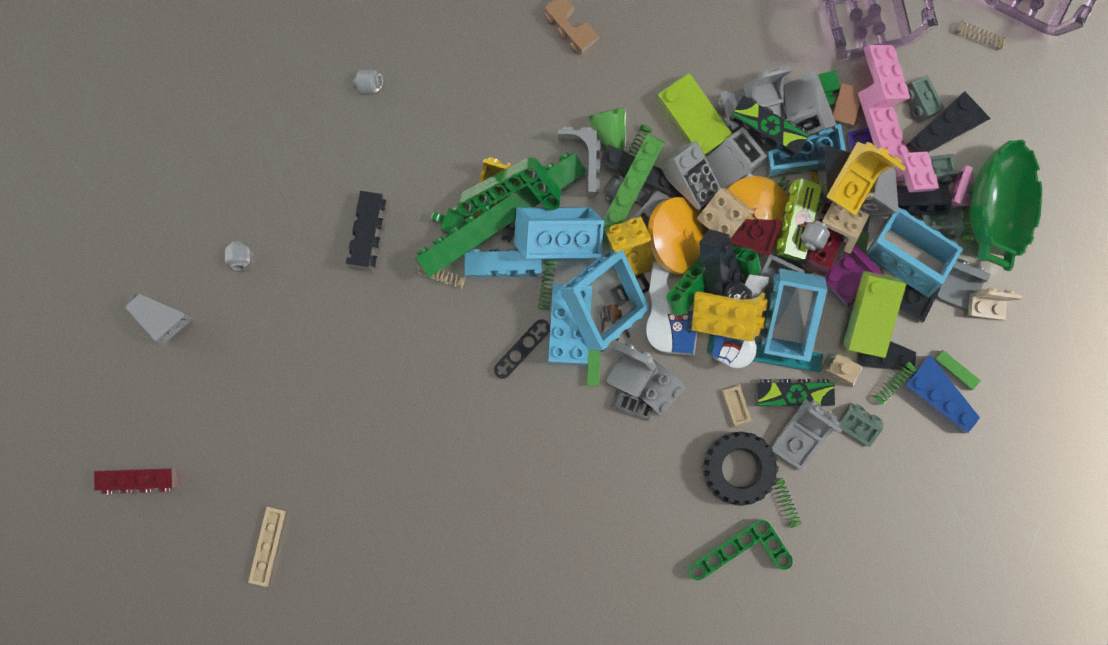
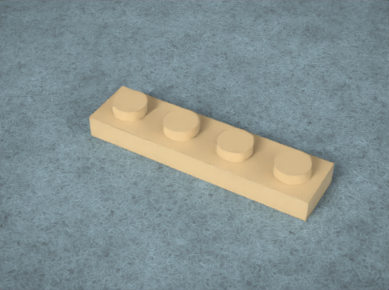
(267, 546)

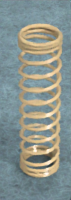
(1002, 39)
(460, 283)

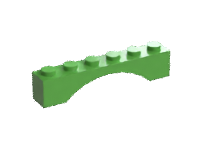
(633, 182)

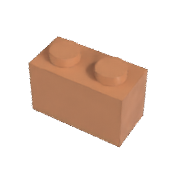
(847, 106)

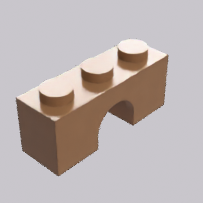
(580, 37)

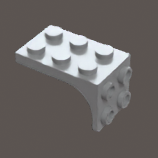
(768, 90)
(588, 139)
(805, 433)

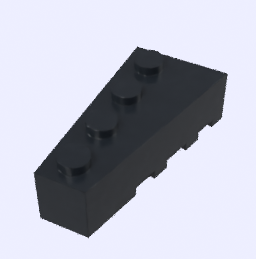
(954, 121)
(366, 231)
(719, 262)

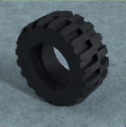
(766, 468)

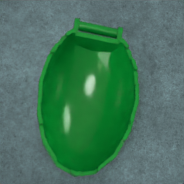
(1006, 203)

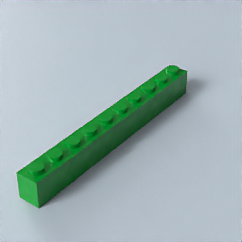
(492, 219)

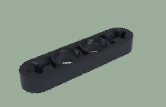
(519, 346)

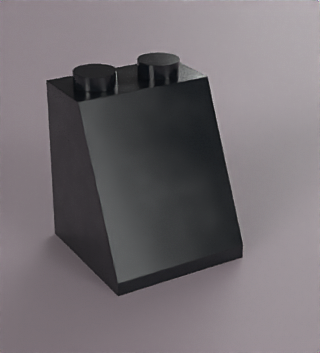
(830, 165)

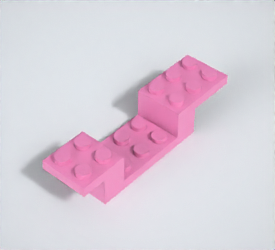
(878, 104)

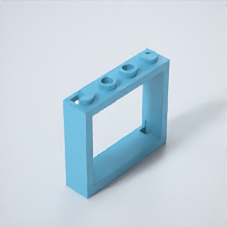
(578, 308)

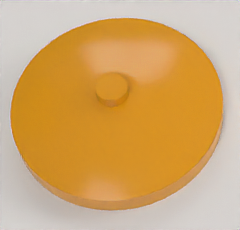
(763, 197)
(676, 234)

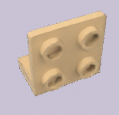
(725, 212)
(845, 224)
(990, 303)

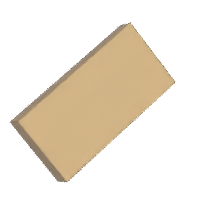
(736, 406)

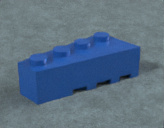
(941, 395)

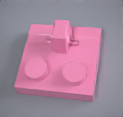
(958, 194)

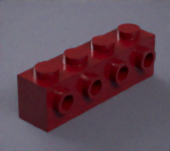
(822, 259)
(135, 479)

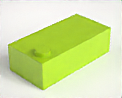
(694, 114)
(874, 314)

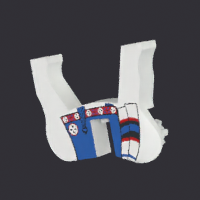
(675, 334)

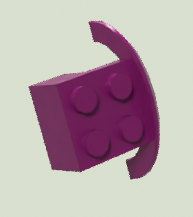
(847, 273)

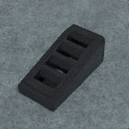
(616, 296)
(617, 399)

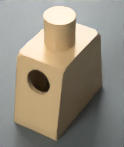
(841, 369)

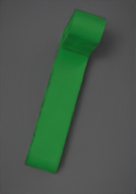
(488, 192)
(683, 293)
(739, 548)

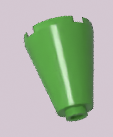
(610, 128)

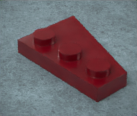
(757, 235)

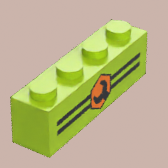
(799, 212)

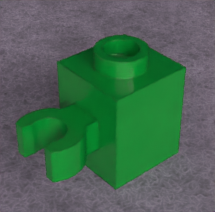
(830, 85)
(450, 220)

